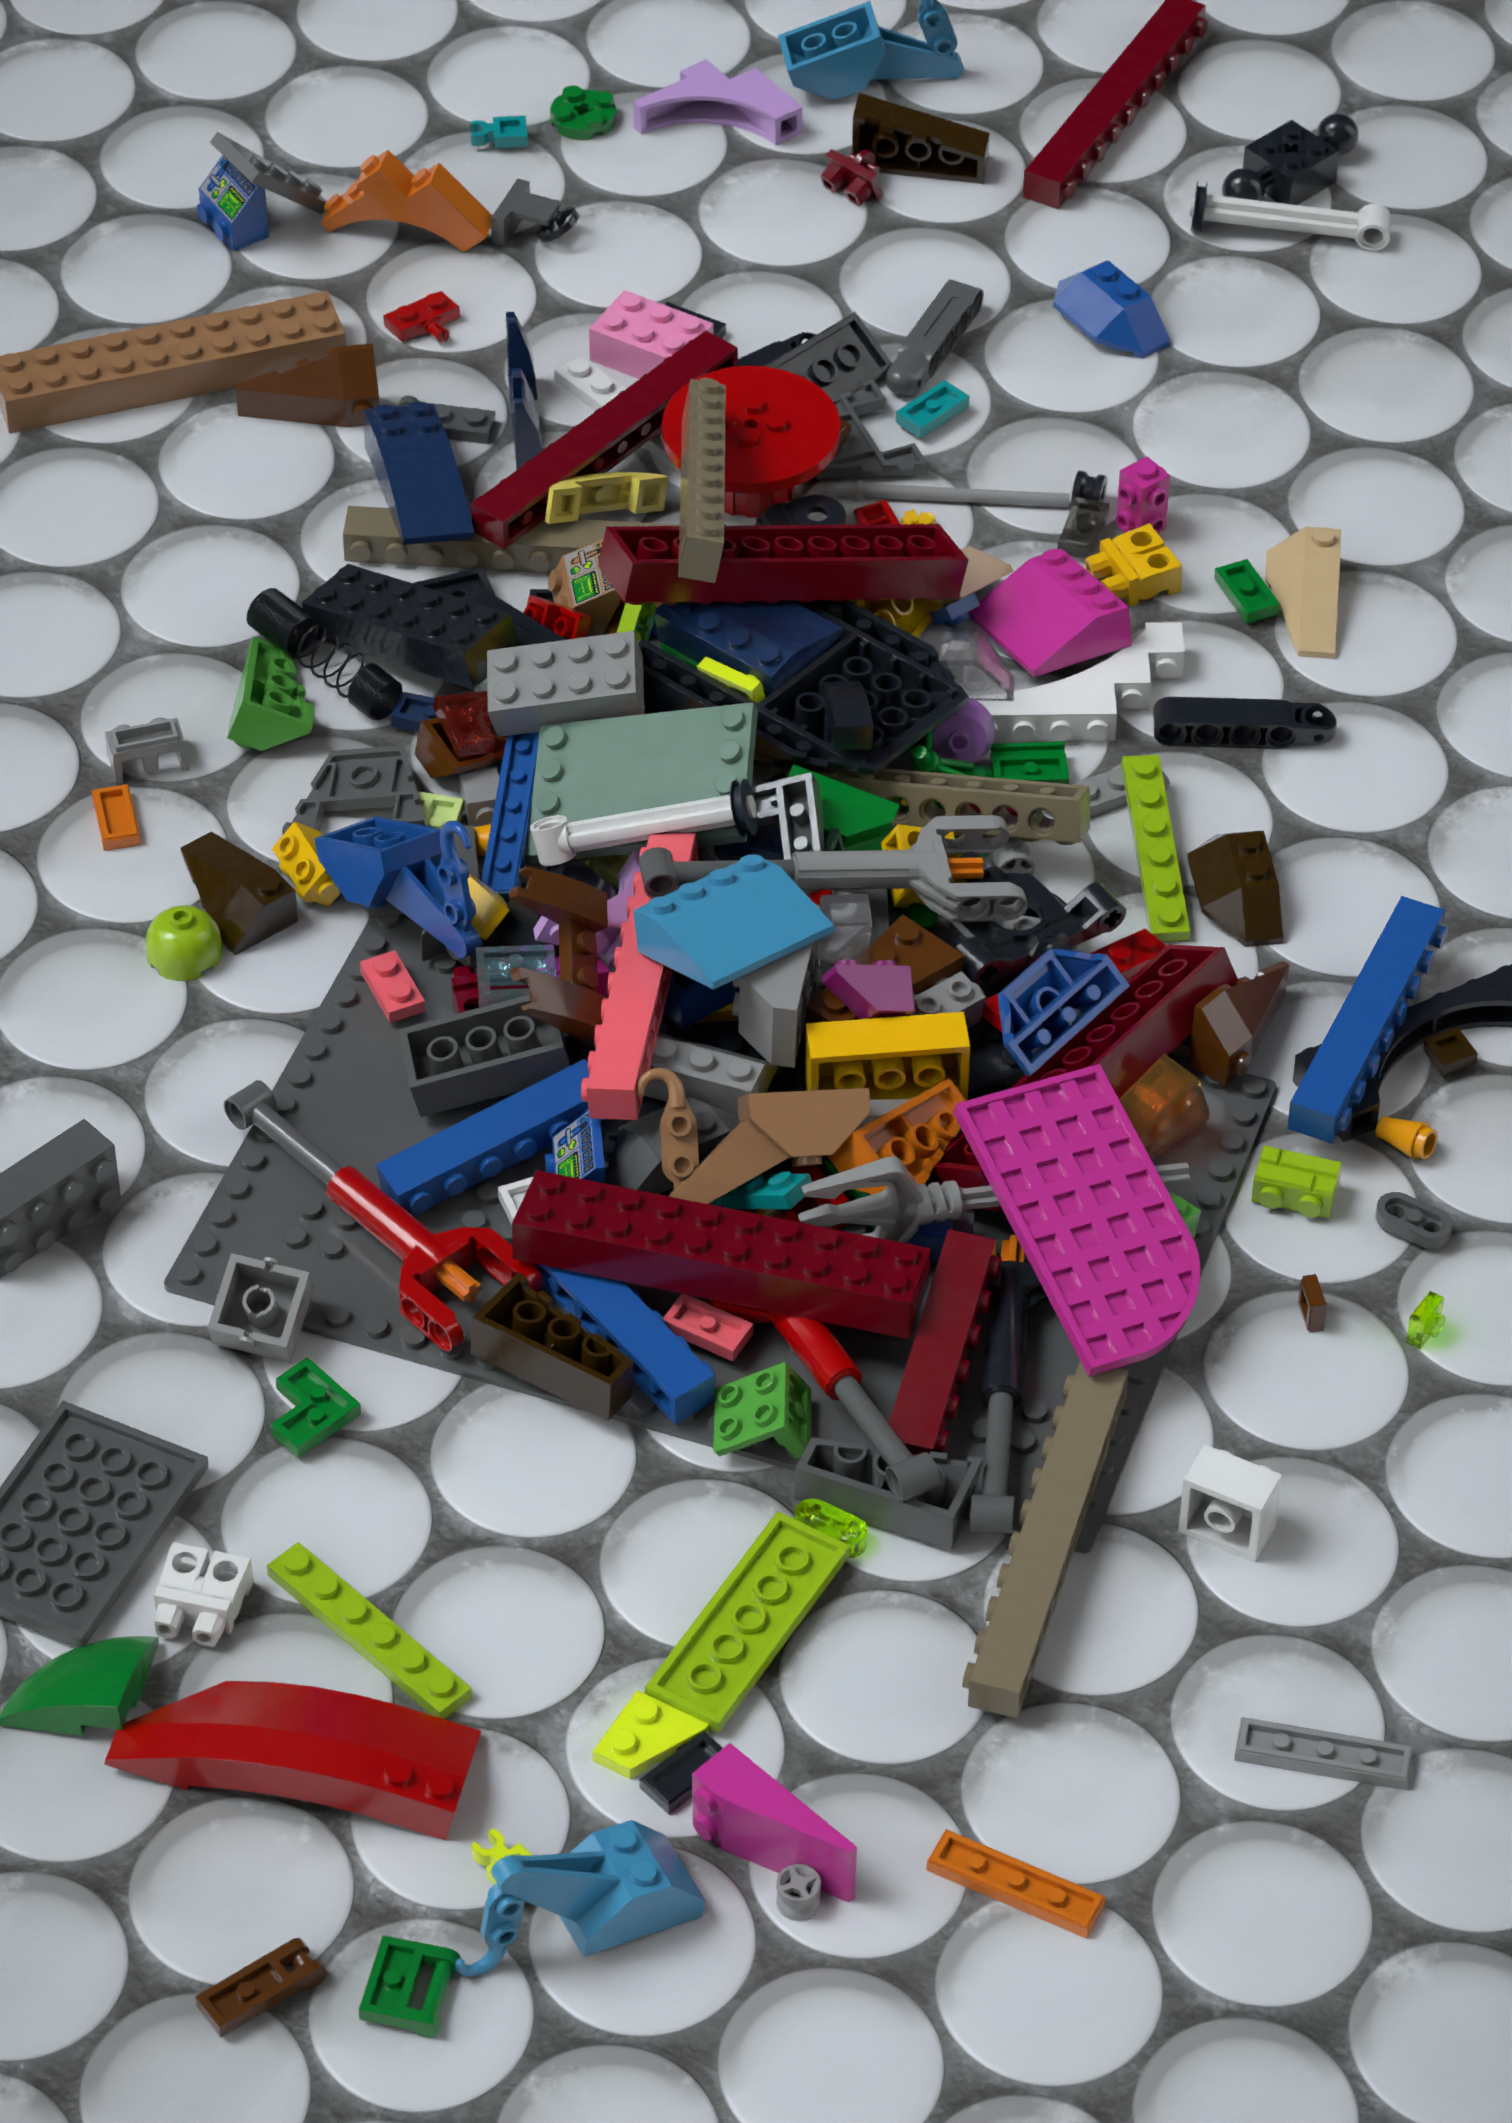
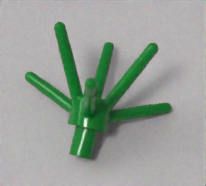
(928, 761)

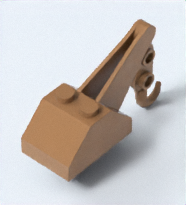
(770, 1130)

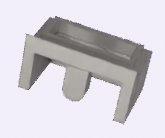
(145, 742)

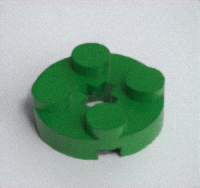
(597, 109)

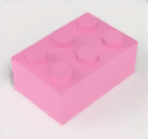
(640, 334)

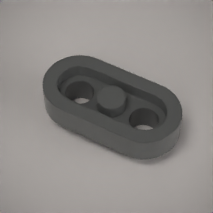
(1414, 1220)

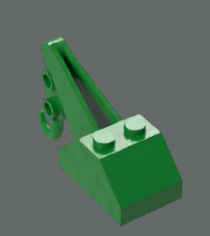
(863, 825)

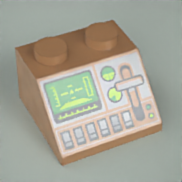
(584, 587)

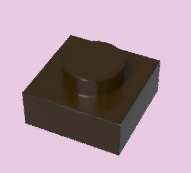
(1450, 1051)

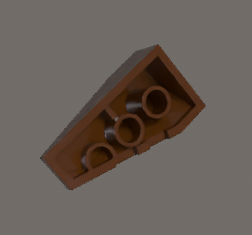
(315, 392)

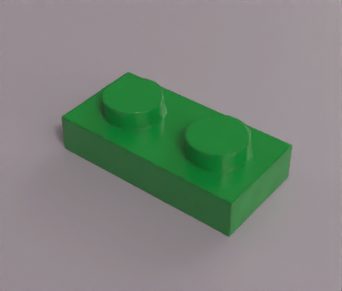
(1246, 591)

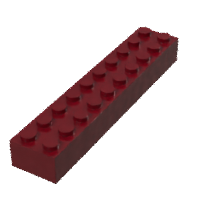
(789, 564)
(1123, 1038)
(721, 1254)

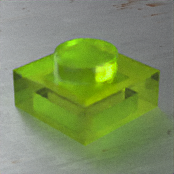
(1426, 1320)

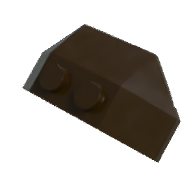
(1239, 886)

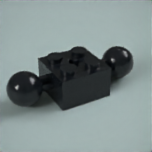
(1293, 161)

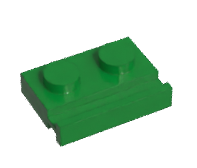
(1030, 761)

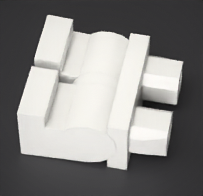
(200, 1593)

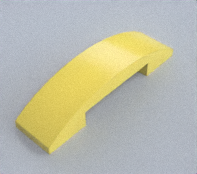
(605, 493)

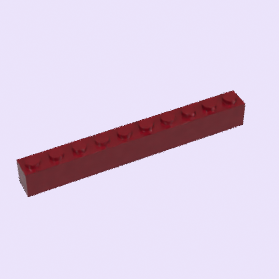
(1114, 102)
(597, 442)

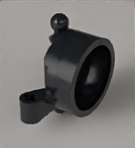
(1000, 955)

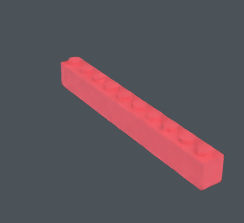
(633, 1009)

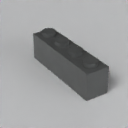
(857, 1483)

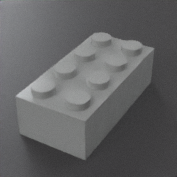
(564, 682)

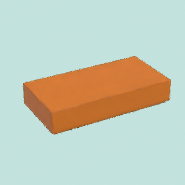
(116, 817)

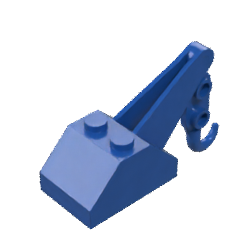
(409, 868)

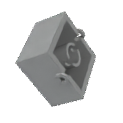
(260, 1307)

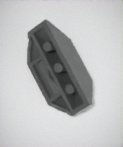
(637, 1149)

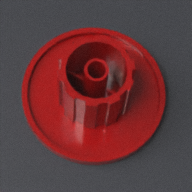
(775, 434)

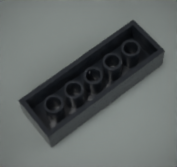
(410, 624)

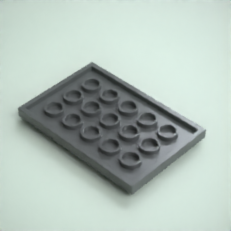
(85, 1518)

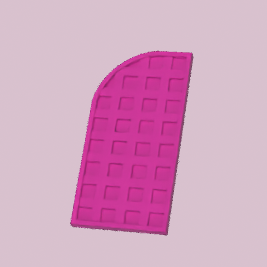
(1088, 1213)

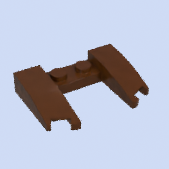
(581, 911)

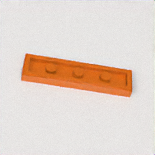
(1016, 1883)

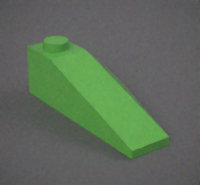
(269, 700)

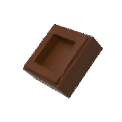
(1312, 1303)

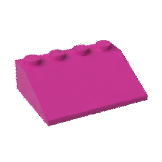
(1053, 614)

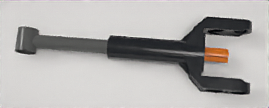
(1003, 1376)

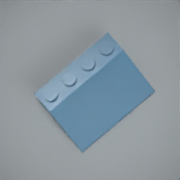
(729, 922)

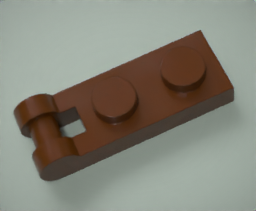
(260, 1986)

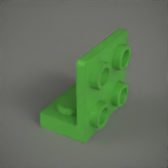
(763, 1407)

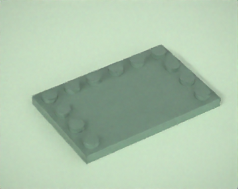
(642, 764)

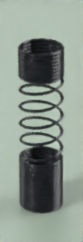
(294, 630)

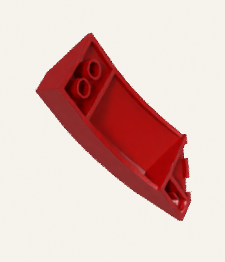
(306, 1748)

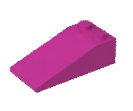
(767, 1824)

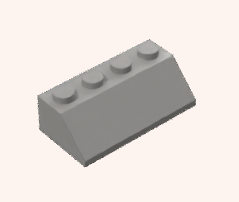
(709, 1072)

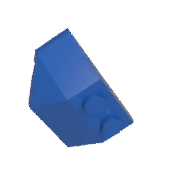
(1112, 310)
(1055, 1002)

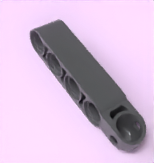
(934, 337)

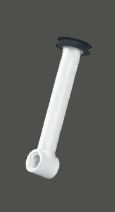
(1367, 226)
(560, 839)

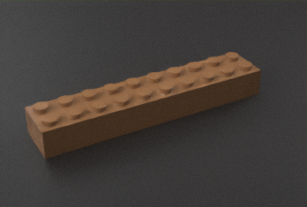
(164, 361)

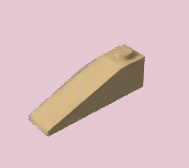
(1306, 584)

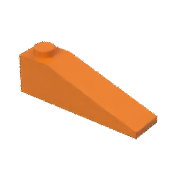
(912, 1132)

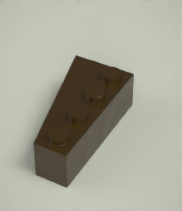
(918, 143)
(551, 1349)

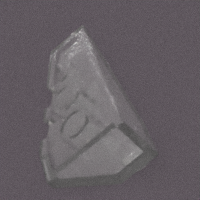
(976, 664)

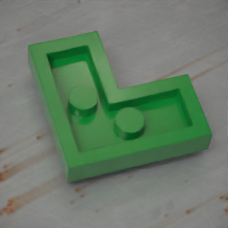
(319, 1409)

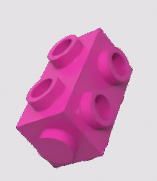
(1142, 496)

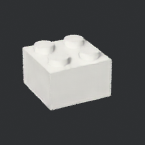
(1229, 1502)

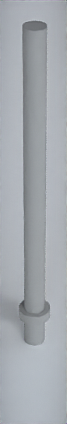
(862, 490)

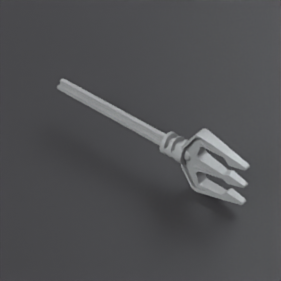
(906, 1204)

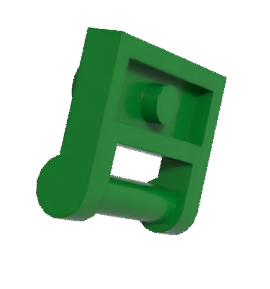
(395, 1980)

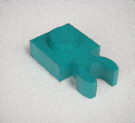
(504, 132)

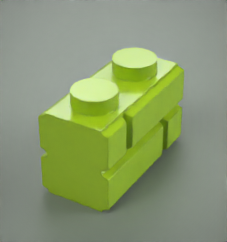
(1296, 1182)

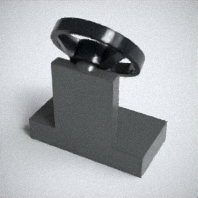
(523, 205)

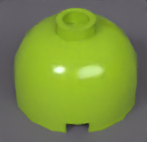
(183, 943)

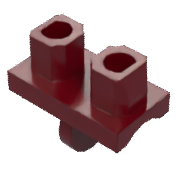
(857, 171)

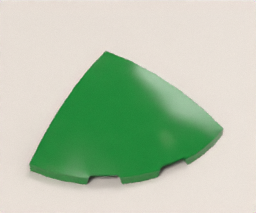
(83, 1687)

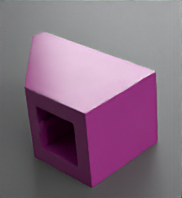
(872, 989)

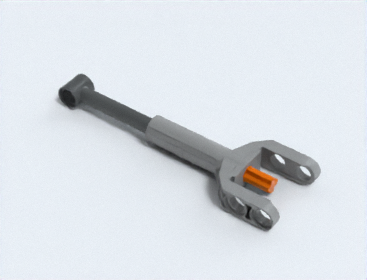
(919, 868)

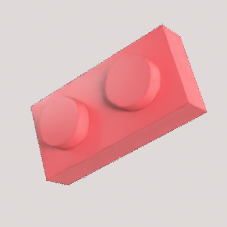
(392, 986)
(708, 1326)

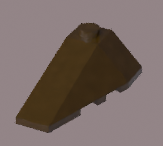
(239, 892)

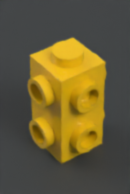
(300, 862)

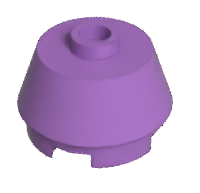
(965, 734)

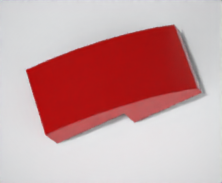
(558, 618)

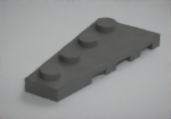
(270, 175)

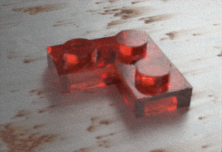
(466, 722)

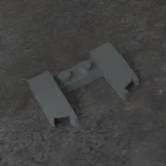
(797, 807)

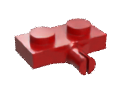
(423, 318)

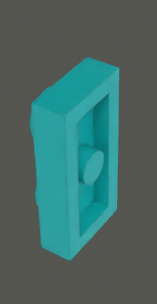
(932, 409)

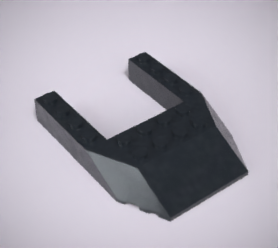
(898, 671)

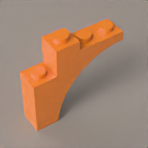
(427, 200)

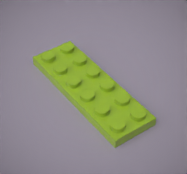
(748, 1620)

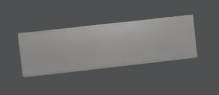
(1324, 1753)

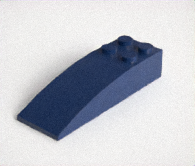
(417, 473)

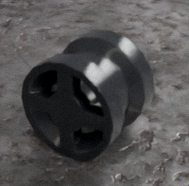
(1089, 487)

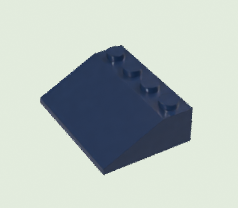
(749, 637)

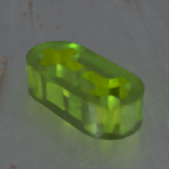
(833, 1523)

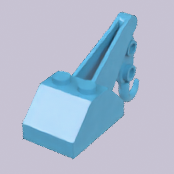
(849, 49)
(605, 1892)

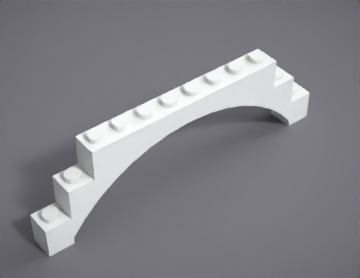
(1088, 702)

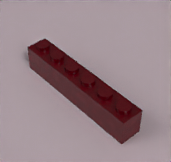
(944, 1340)

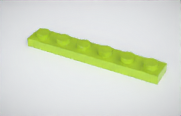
(1155, 848)
(369, 1631)

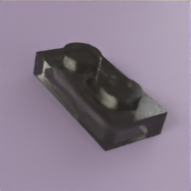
(1083, 527)

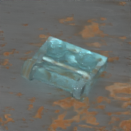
(495, 968)

